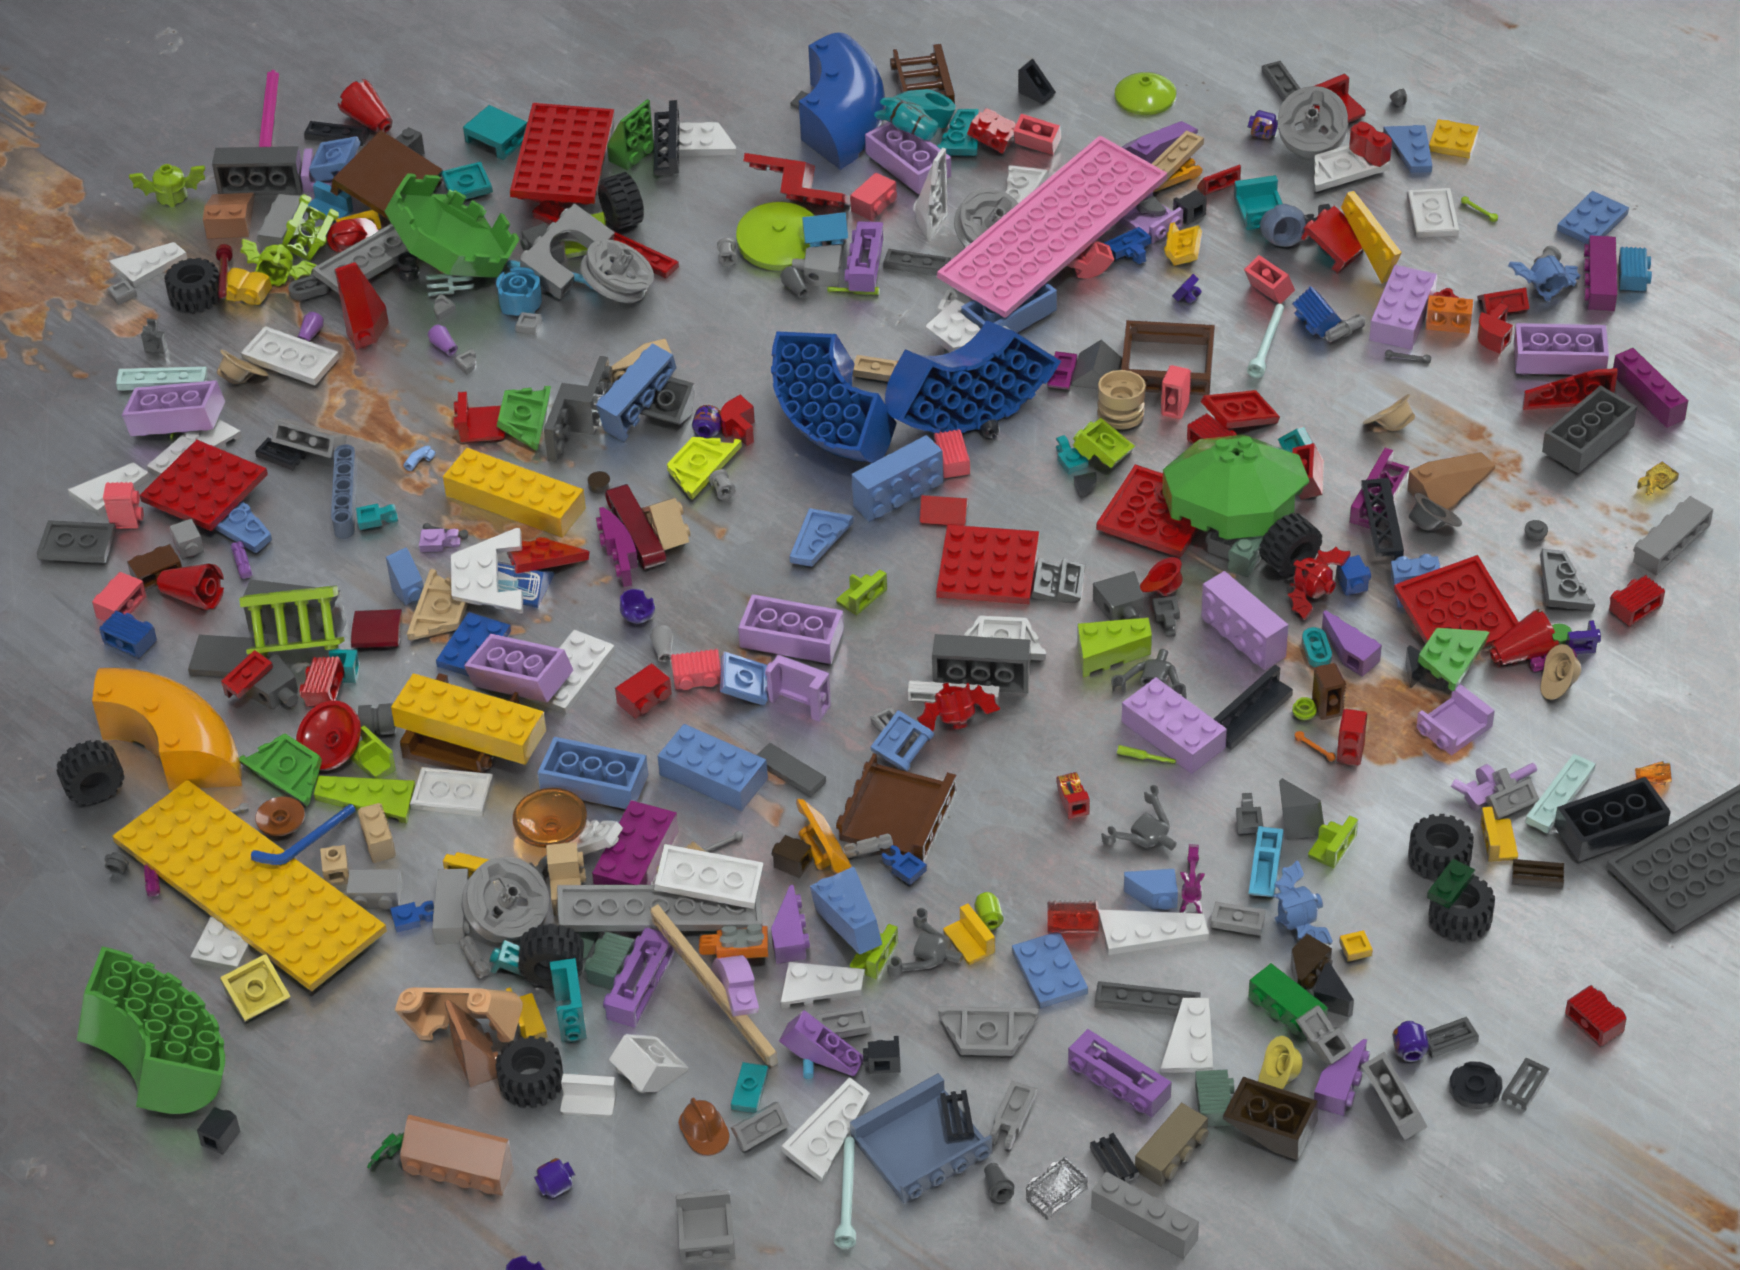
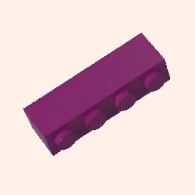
(1602, 273)
(1650, 388)

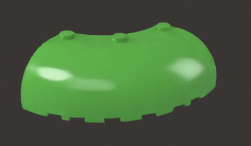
(154, 1032)

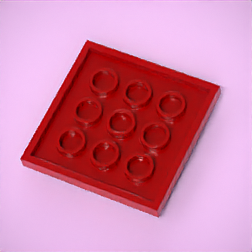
(203, 485)
(1142, 516)
(988, 564)
(1456, 598)

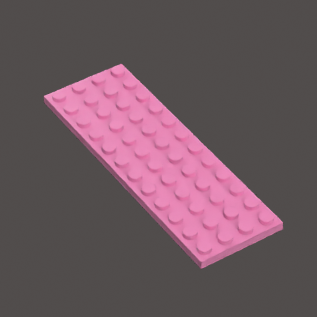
(1051, 226)

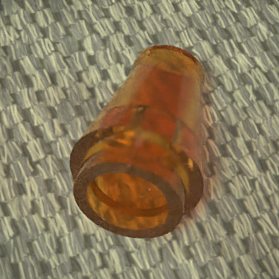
(1656, 773)

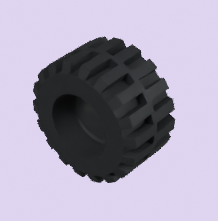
(621, 200)
(192, 285)
(1288, 541)
(90, 772)
(1439, 832)
(1468, 922)
(546, 945)
(524, 1055)

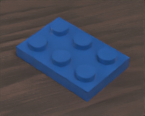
(467, 640)

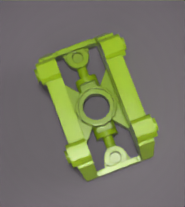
(317, 234)

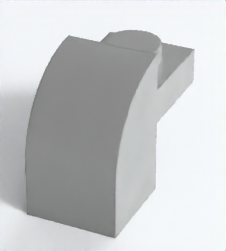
(1323, 1038)

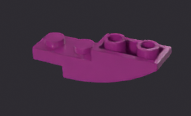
(618, 544)

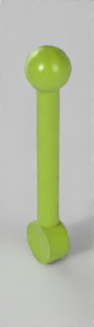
(1492, 217)

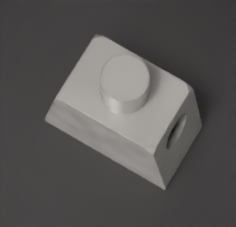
(821, 265)

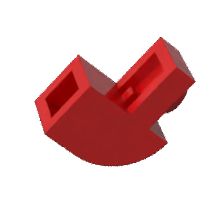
(1493, 329)
(737, 419)

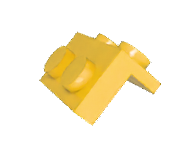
(1183, 244)

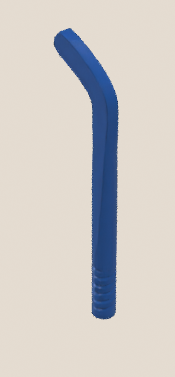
(289, 854)

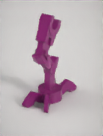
(1191, 888)

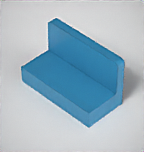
(325, 200)

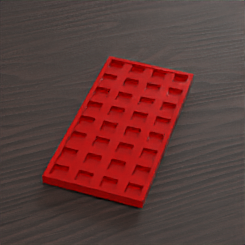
(562, 153)

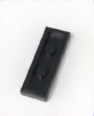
(328, 132)

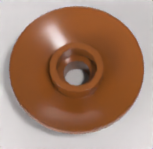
(280, 816)

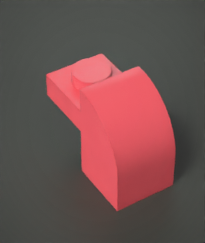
(1092, 260)

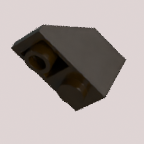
(1308, 960)

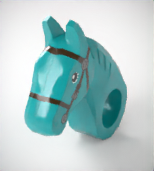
(918, 112)

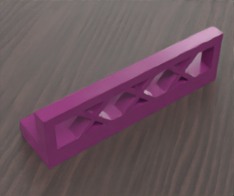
(1379, 471)

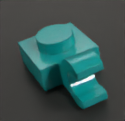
(1070, 458)
(372, 515)

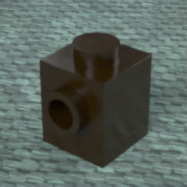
(792, 856)

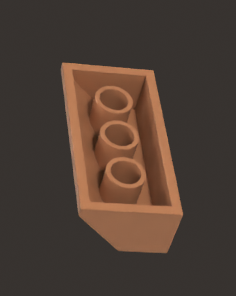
(456, 1155)

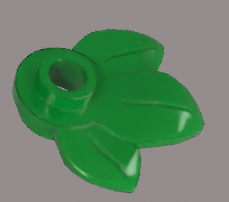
(389, 1145)

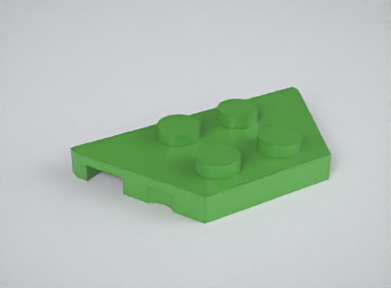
(524, 414)
(1451, 653)
(286, 766)

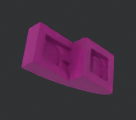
(1064, 373)

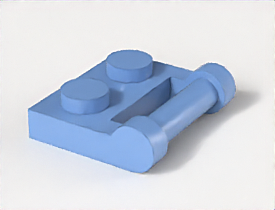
(895, 737)

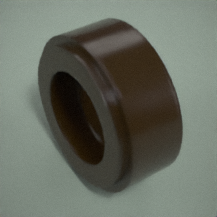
(599, 482)

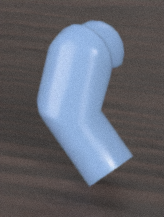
(417, 455)

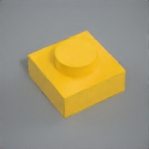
(1355, 945)

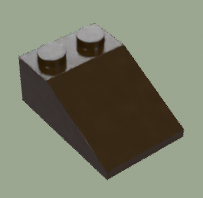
(1273, 1116)

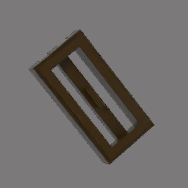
(1538, 870)

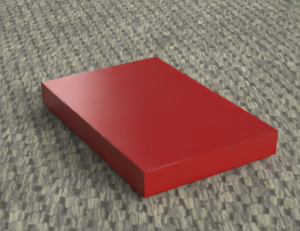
(1240, 409)

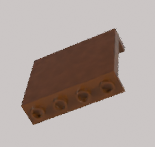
(379, 171)
(446, 754)
(897, 805)

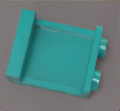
(497, 130)
(1255, 198)
(567, 987)

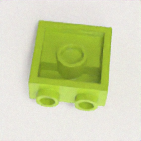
(1102, 441)

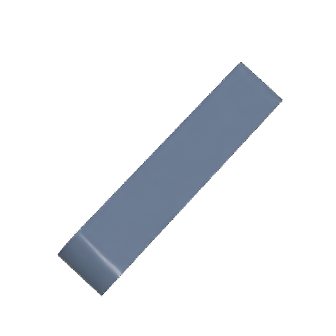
(344, 491)

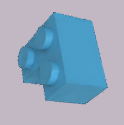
(825, 228)

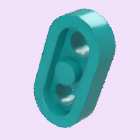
(1316, 647)

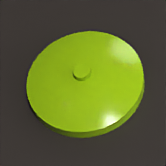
(772, 235)

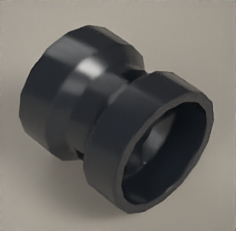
(408, 267)

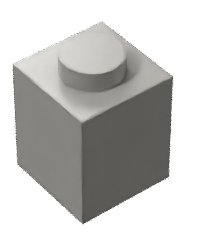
(186, 539)

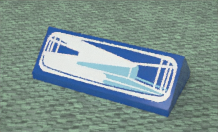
(531, 583)

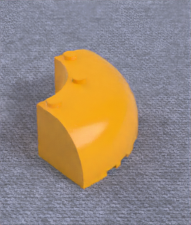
(170, 724)

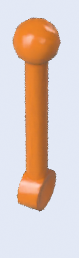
(1299, 736)

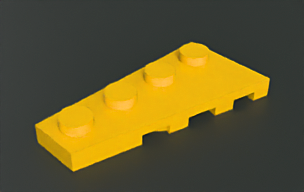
(1374, 240)

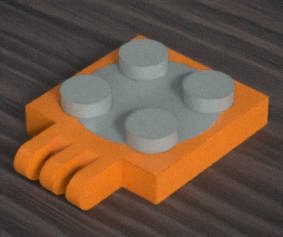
(730, 942)

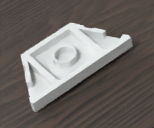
(703, 140)
(1340, 167)
(1008, 628)

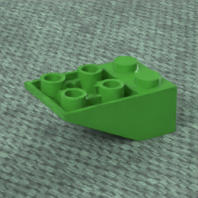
(632, 138)

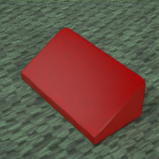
(1219, 180)

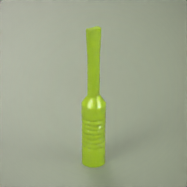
(837, 289)
(1141, 754)

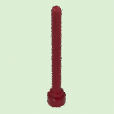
(224, 254)

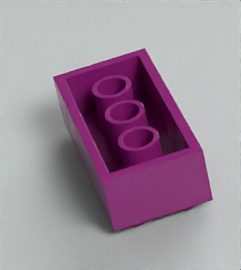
(639, 846)

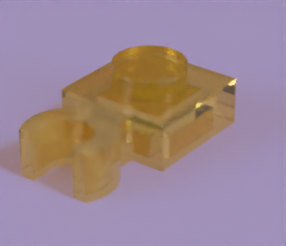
(1658, 476)

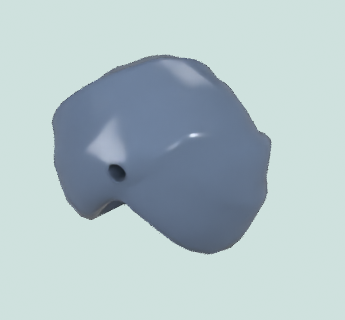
(1283, 225)

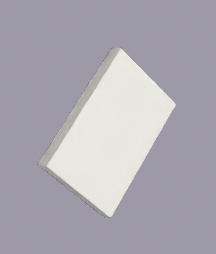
(1433, 213)
(451, 791)

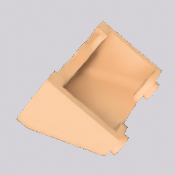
(426, 1010)

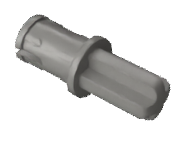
(1345, 327)

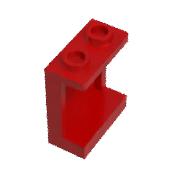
(1335, 236)

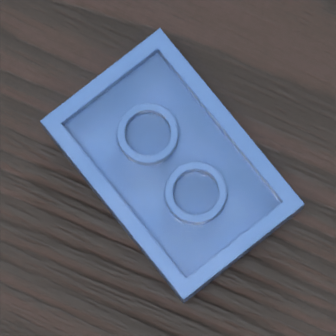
(1592, 216)
(1049, 969)

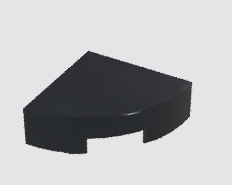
(1085, 483)

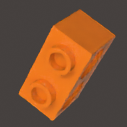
(1449, 314)

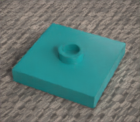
(468, 180)

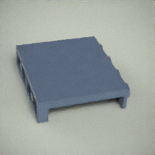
(910, 1141)

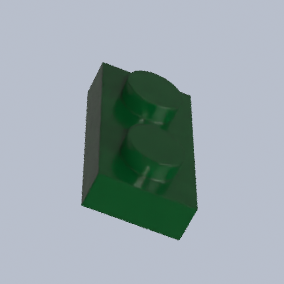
(1451, 883)

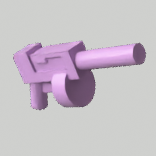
(1476, 795)

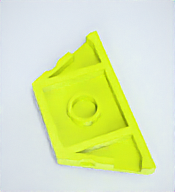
(698, 460)

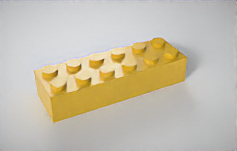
(514, 492)
(469, 718)

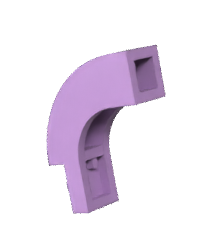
(738, 982)

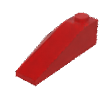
(361, 306)

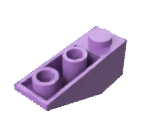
(1353, 647)
(787, 932)
(820, 1045)
(1338, 1080)

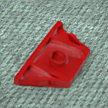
(544, 554)

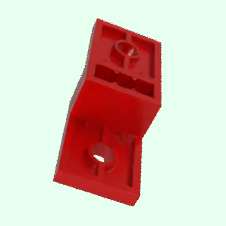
(797, 180)

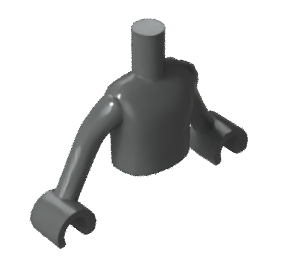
(1152, 668)
(1146, 830)
(930, 946)

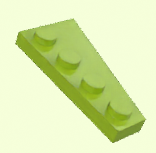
(362, 792)

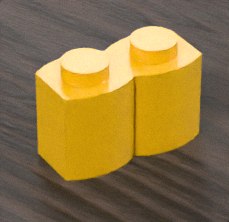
(247, 286)

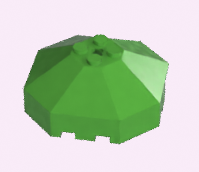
(447, 231)
(1233, 485)

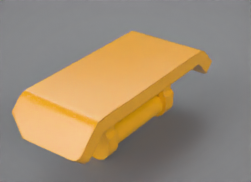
(818, 824)

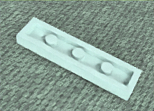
(145, 377)
(1560, 792)

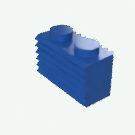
(1316, 312)
(128, 634)

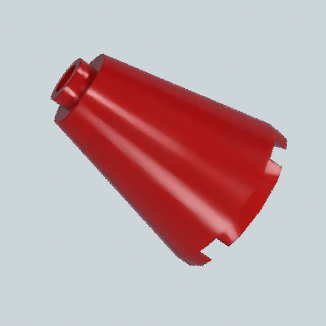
(365, 106)
(193, 584)
(1525, 640)

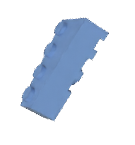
(634, 391)
(847, 909)

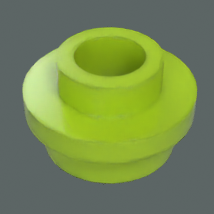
(1304, 708)

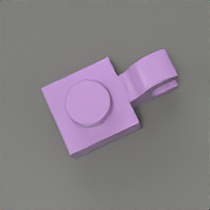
(436, 539)

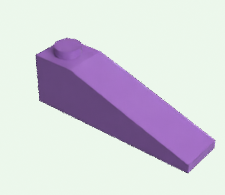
(1155, 143)

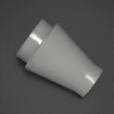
(662, 641)

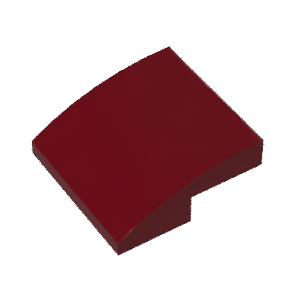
(376, 628)

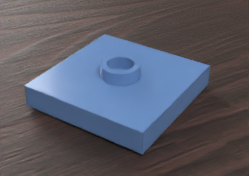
(743, 678)

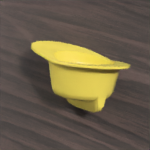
(1281, 1063)

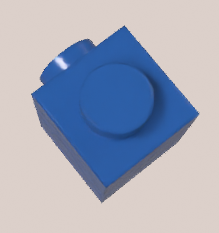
(1353, 576)

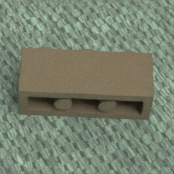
(1172, 1144)

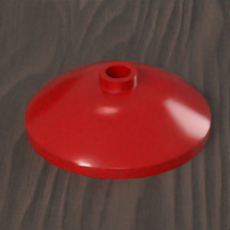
(324, 726)

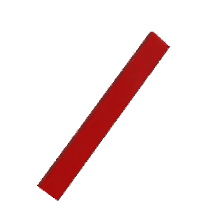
(660, 263)

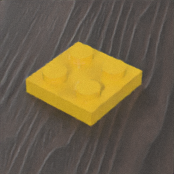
(1453, 138)

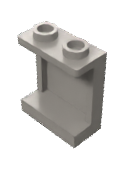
(705, 1227)

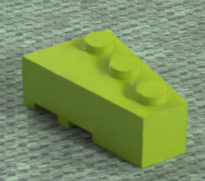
(1112, 642)

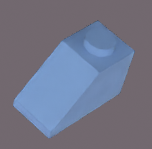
(404, 576)
(1153, 888)

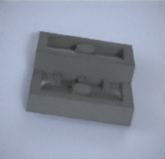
(1058, 581)

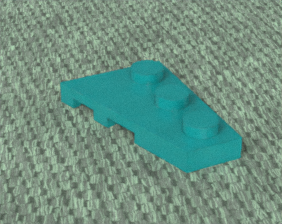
(956, 139)

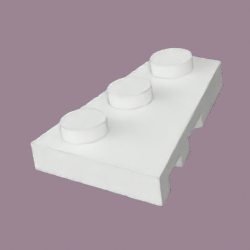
(598, 836)
(816, 982)

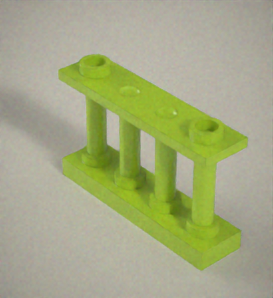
(301, 599)

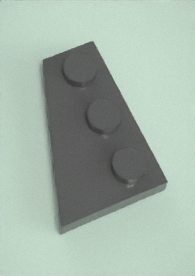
(1561, 583)

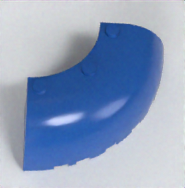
(842, 101)
(969, 385)
(817, 395)

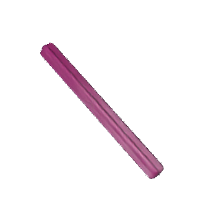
(269, 109)

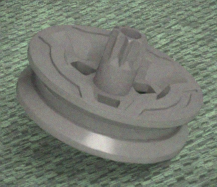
(1299, 108)
(982, 204)
(624, 262)
(482, 899)

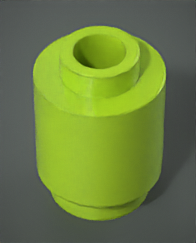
(989, 910)

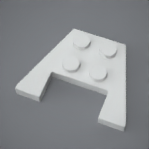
(951, 327)
(476, 573)

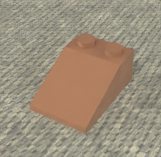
(228, 215)
(471, 1046)

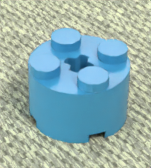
(519, 291)

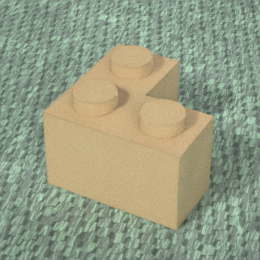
(668, 523)
(564, 868)

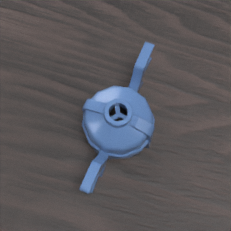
(1547, 274)
(1300, 905)

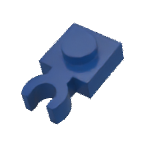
(905, 867)
(409, 916)

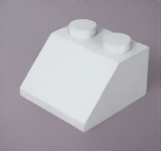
(647, 1062)

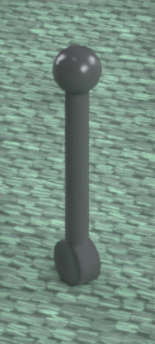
(1425, 359)
(463, 534)

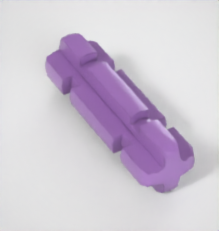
(241, 560)

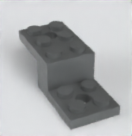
(576, 409)

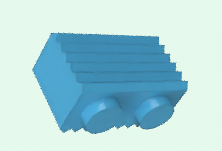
(1633, 269)

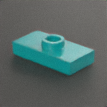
(749, 1087)

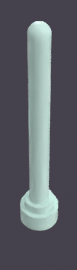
(1257, 365)
(845, 1234)

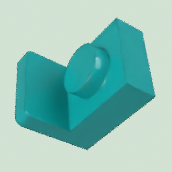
(505, 957)

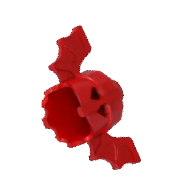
(1316, 580)
(957, 707)

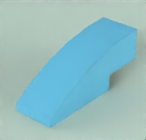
(1266, 861)

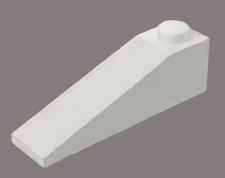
(932, 202)

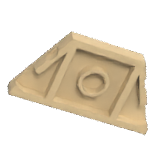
(436, 609)

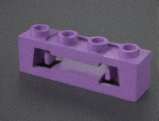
(857, 274)
(621, 1004)
(1119, 1073)

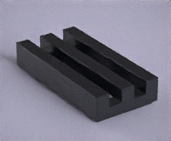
(278, 456)
(954, 1098)
(1105, 1143)

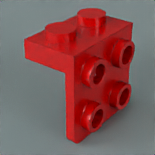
(1340, 86)
(476, 422)

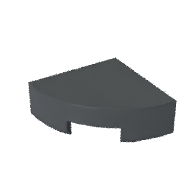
(1151, 206)

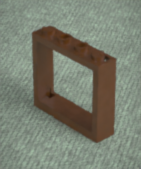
(1170, 333)

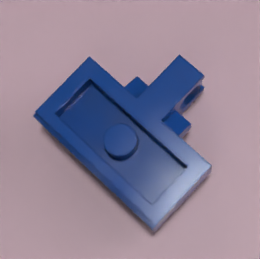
(1130, 244)

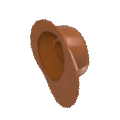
(704, 1127)

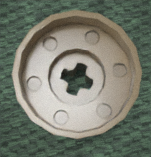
(1121, 399)

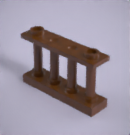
(939, 71)

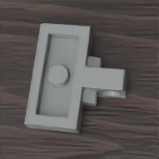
(1510, 795)

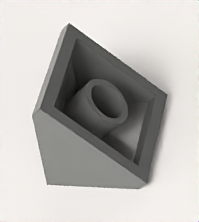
(1094, 363)
(673, 402)
(1300, 811)

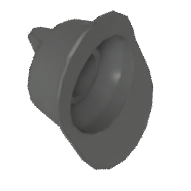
(1431, 515)

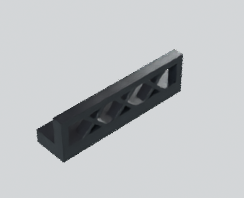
(671, 142)
(1387, 516)
(1253, 706)

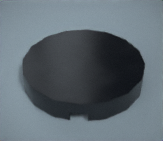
(1475, 1085)

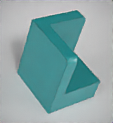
(1294, 439)
(350, 663)

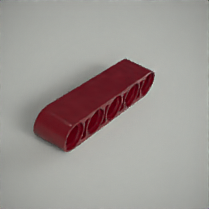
(628, 511)

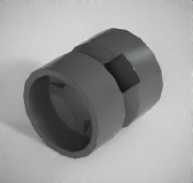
(377, 718)

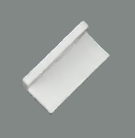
(588, 1095)

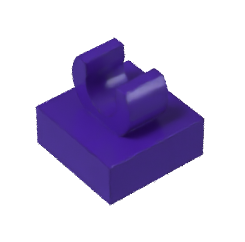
(1187, 289)

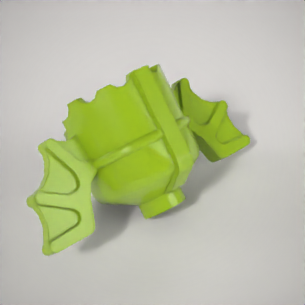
(169, 183)
(275, 262)

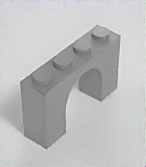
(572, 226)

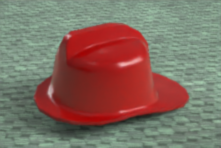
(349, 232)
(1163, 577)

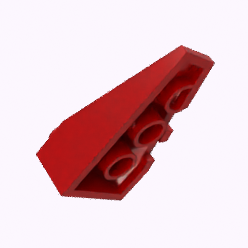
(1569, 390)

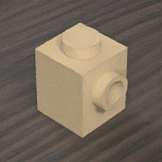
(335, 865)

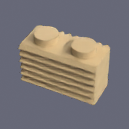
(376, 832)

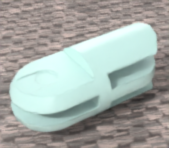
(450, 283)

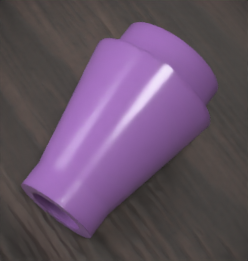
(311, 325)
(441, 338)

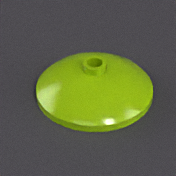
(1145, 93)

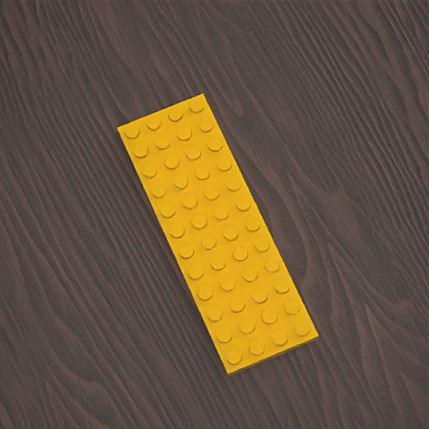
(274, 908)

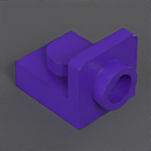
(1584, 641)

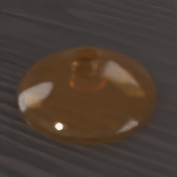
(549, 817)

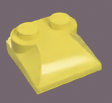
(254, 987)

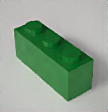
(1282, 997)

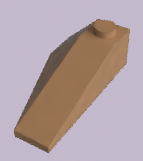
(1449, 478)

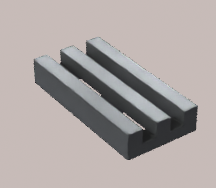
(1451, 1040)
(1517, 1098)

